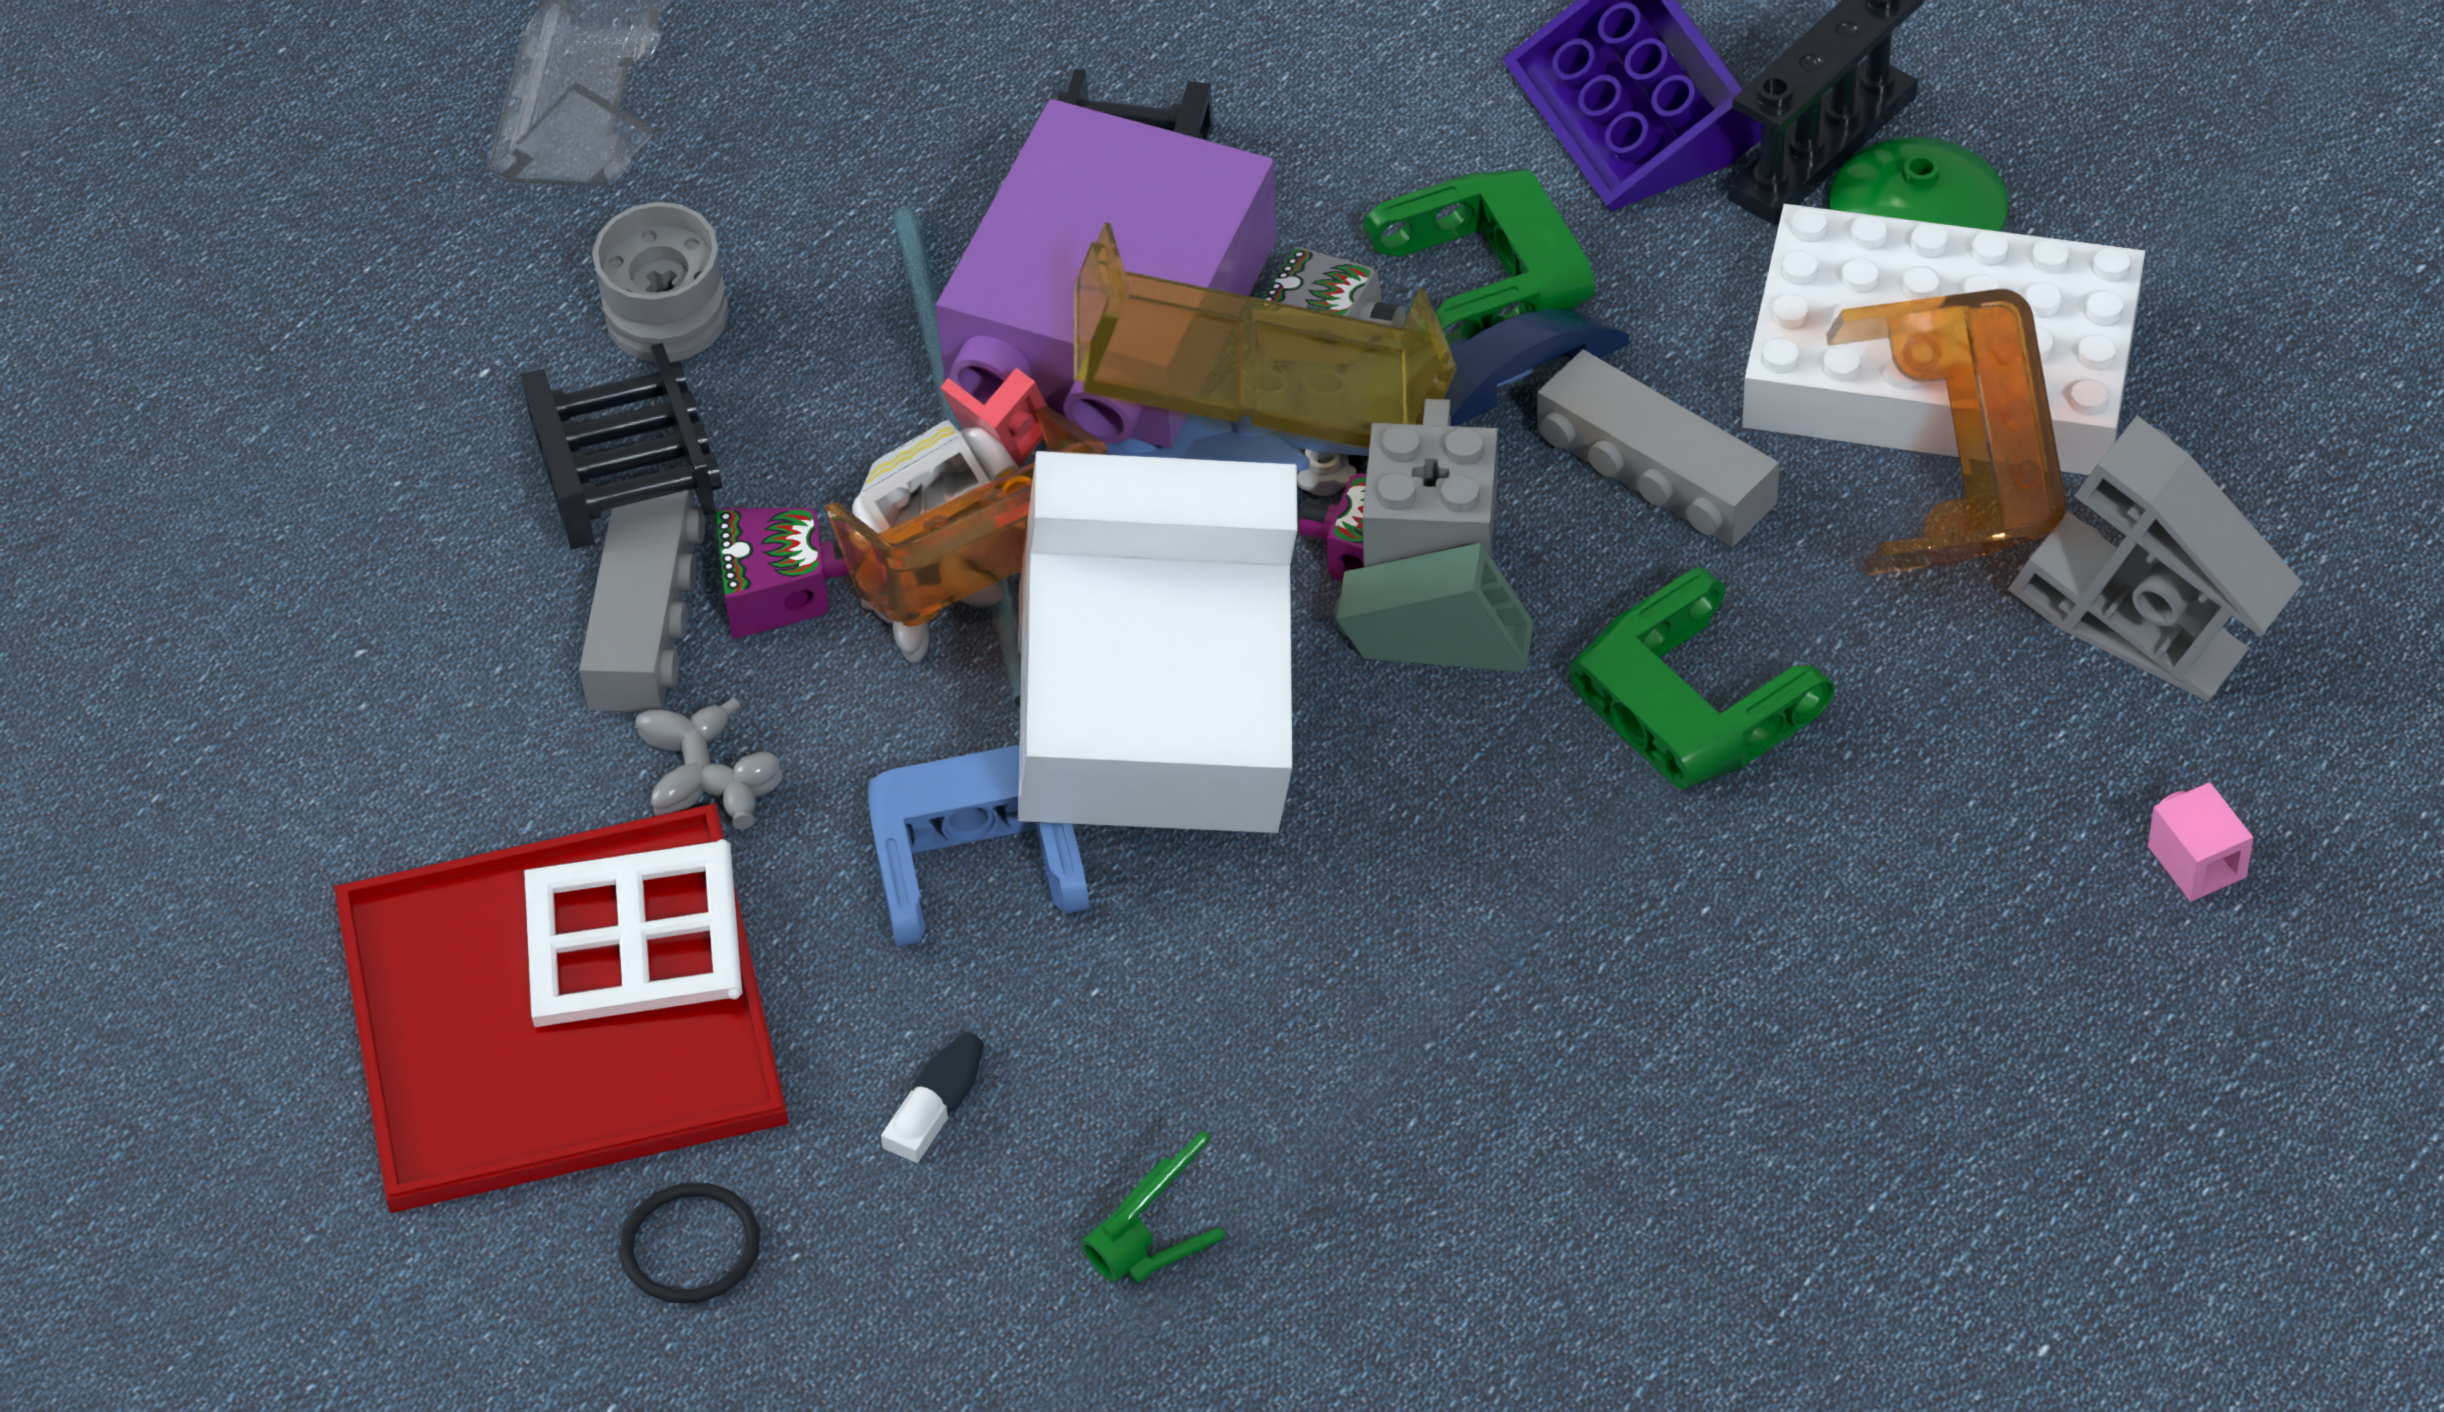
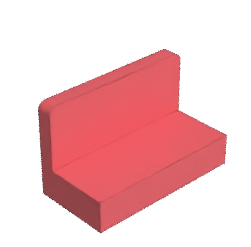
(1006, 415)

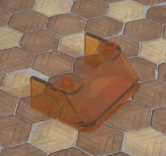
(1999, 414)
(954, 546)

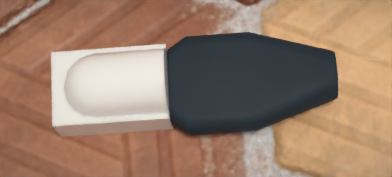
(933, 1095)

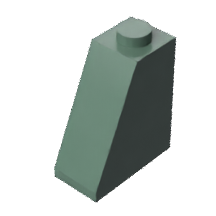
(1436, 611)

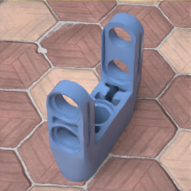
(954, 805)

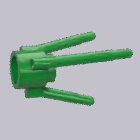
(1122, 1239)

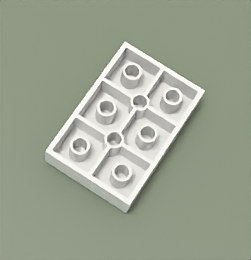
(1853, 393)

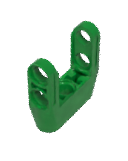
(1520, 226)
(1662, 714)

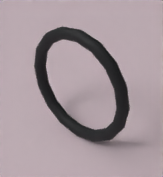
(706, 1292)

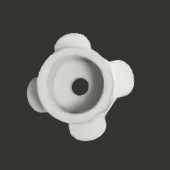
(1326, 473)

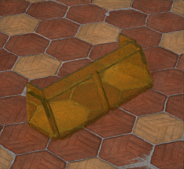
(1251, 355)

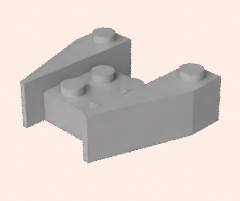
(2173, 576)

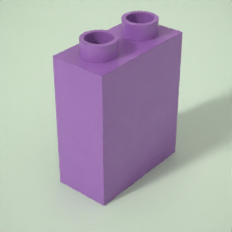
(1176, 214)

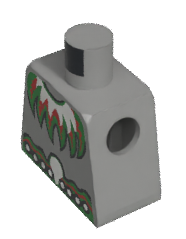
(1332, 286)

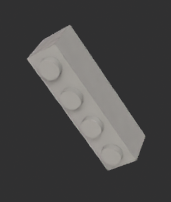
(1657, 448)
(640, 603)

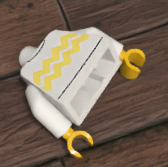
(929, 473)

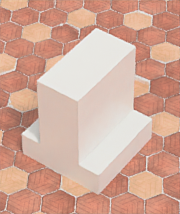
(1156, 642)

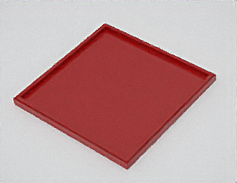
(449, 1043)

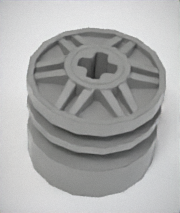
(661, 281)

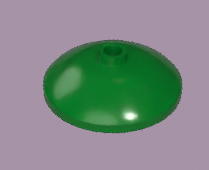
(1922, 182)

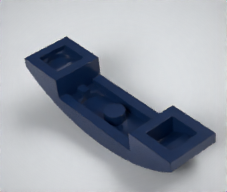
(1520, 346)

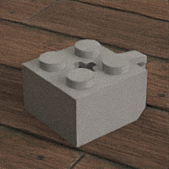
(1428, 487)

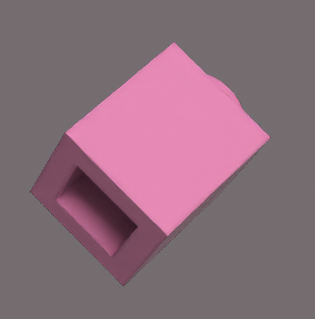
(2200, 841)

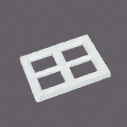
(632, 933)

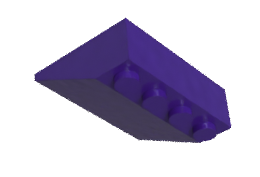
(1634, 96)

